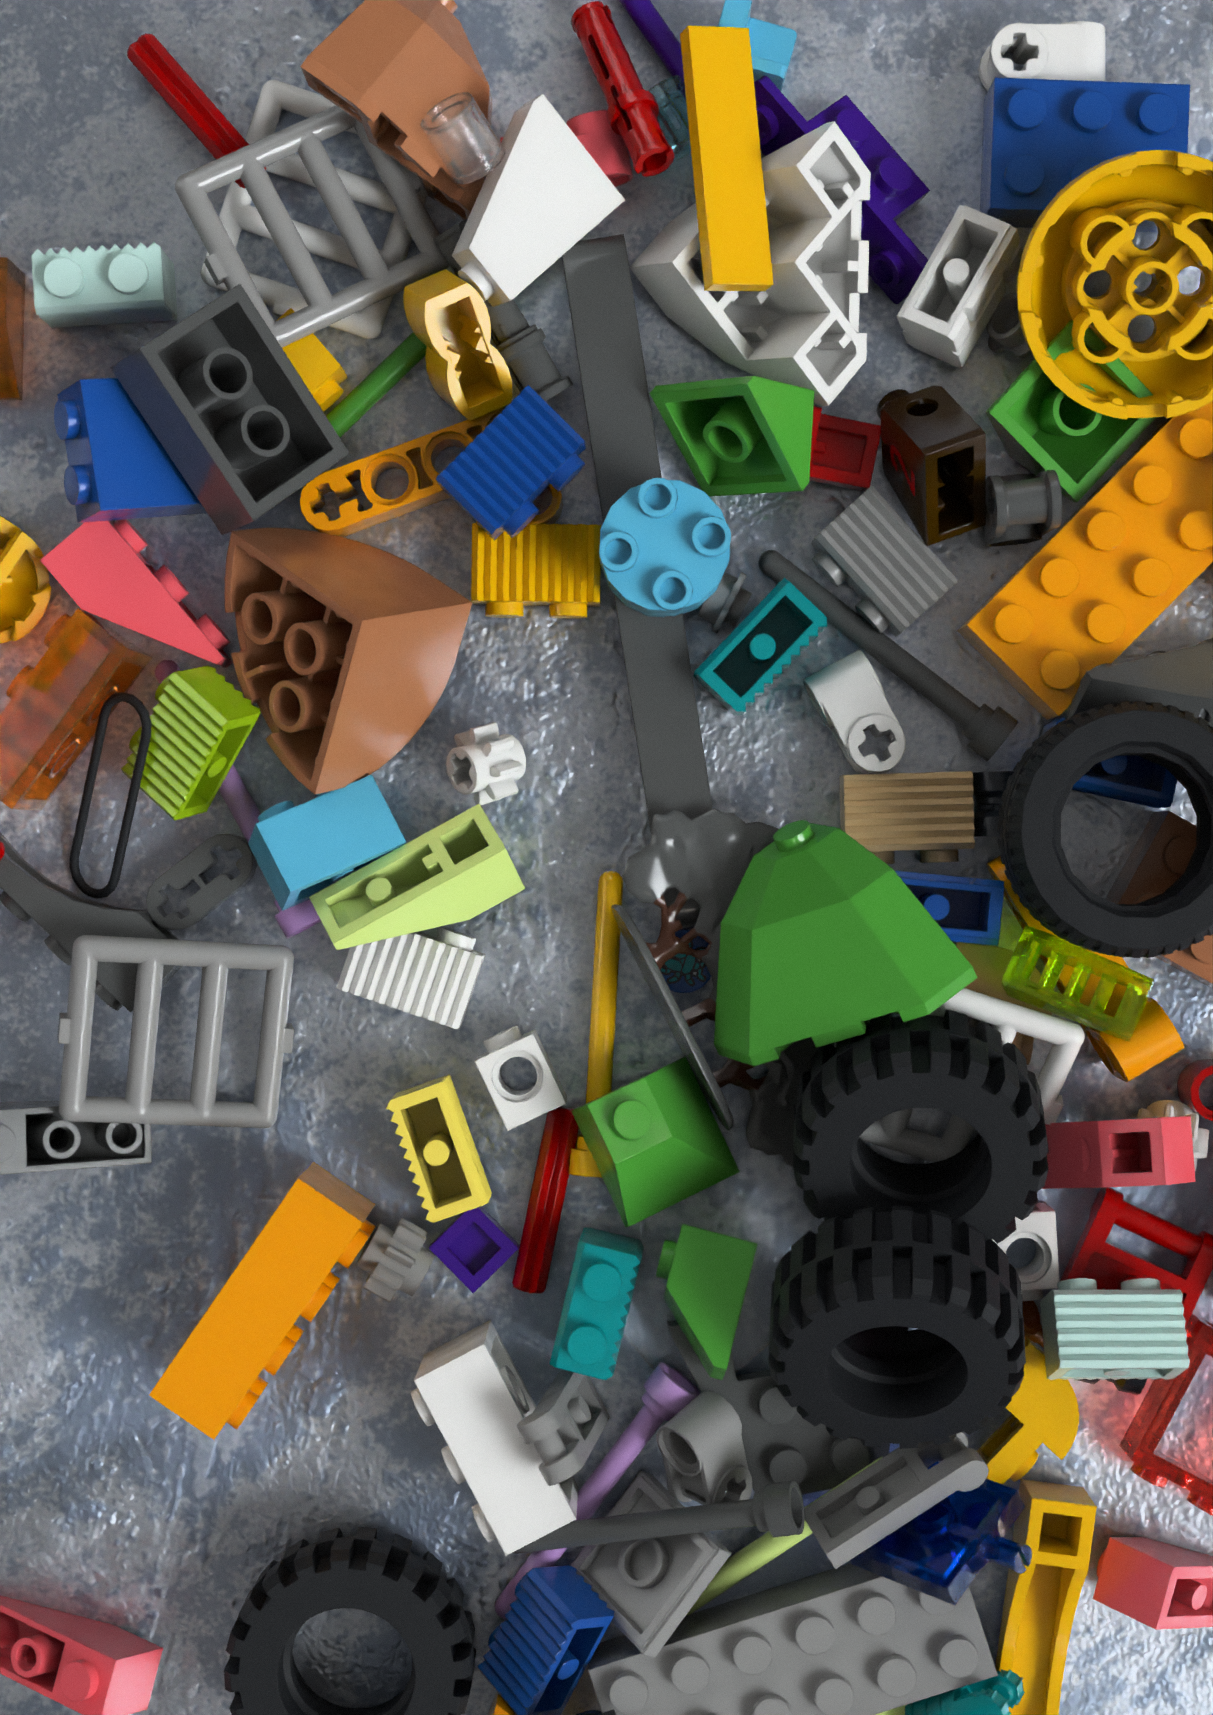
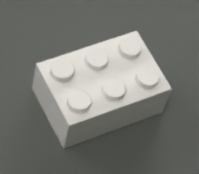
(477, 1403)

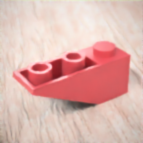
(113, 580)
(1120, 1153)
(76, 1659)

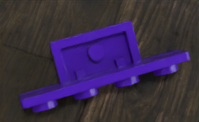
(894, 186)

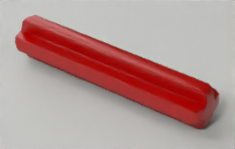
(185, 97)
(545, 1202)

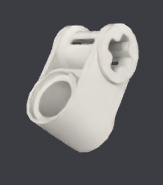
(1047, 51)
(852, 702)

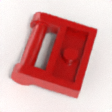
(1112, 1265)

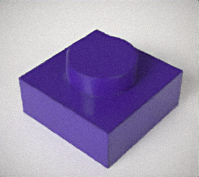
(474, 1247)

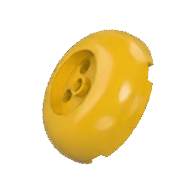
(1092, 230)

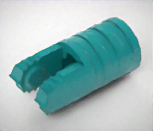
(980, 1698)

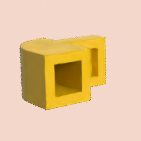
(1041, 1413)

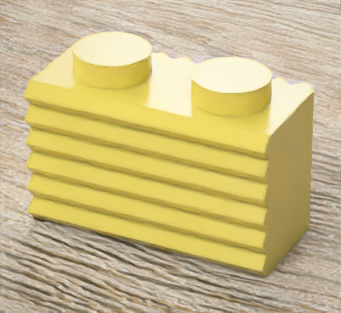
(439, 1149)

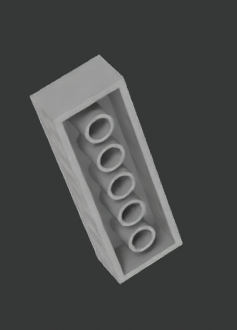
(802, 1649)

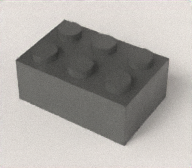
(231, 410)

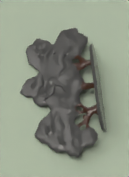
(707, 863)

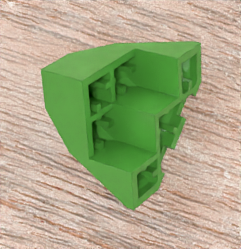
(824, 944)

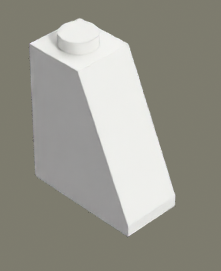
(532, 205)

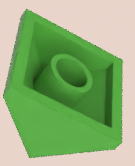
(741, 433)
(1056, 433)

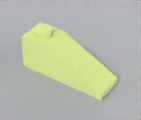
(422, 884)

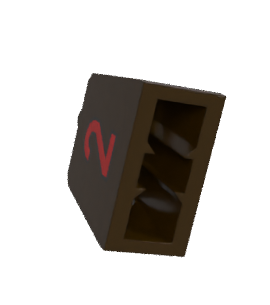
(934, 461)

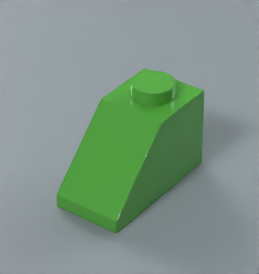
(707, 1290)

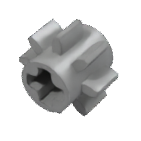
(395, 1260)

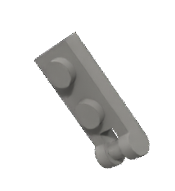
(565, 1425)
(892, 1495)

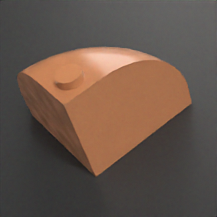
(338, 648)

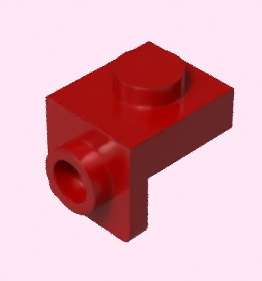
(843, 451)

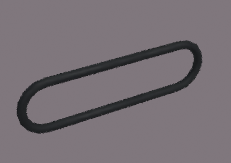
(131, 800)

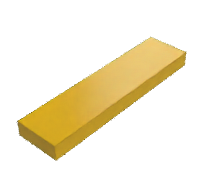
(726, 158)

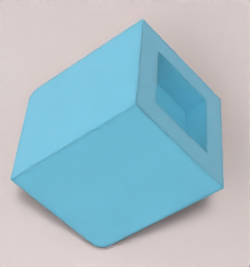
(769, 42)

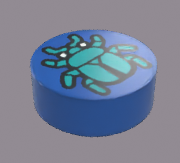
(685, 972)

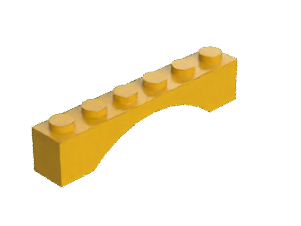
(1044, 1598)

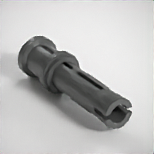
(514, 338)

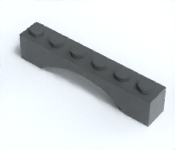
(68, 916)

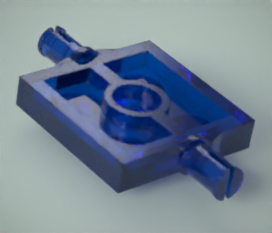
(951, 1543)

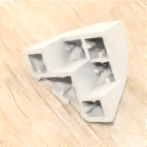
(807, 321)

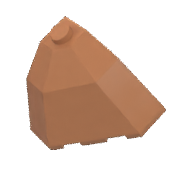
(391, 69)

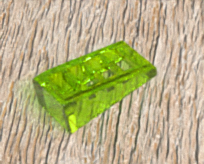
(1060, 952)

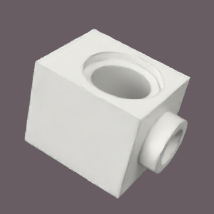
(520, 1105)
(1044, 1268)

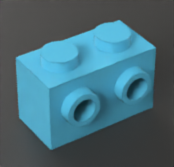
(323, 839)

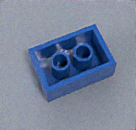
(1054, 130)

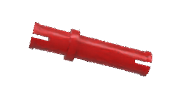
(630, 107)

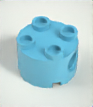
(664, 547)

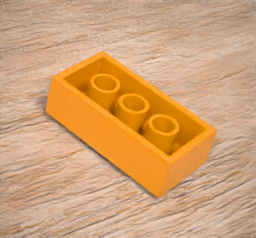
(256, 1310)

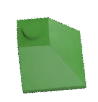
(655, 1141)

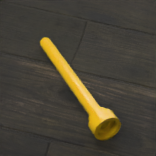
(602, 1010)

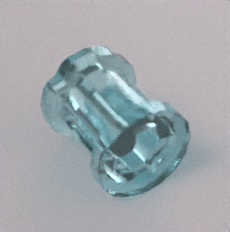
(670, 95)

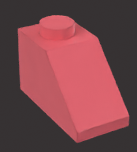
(1156, 1583)

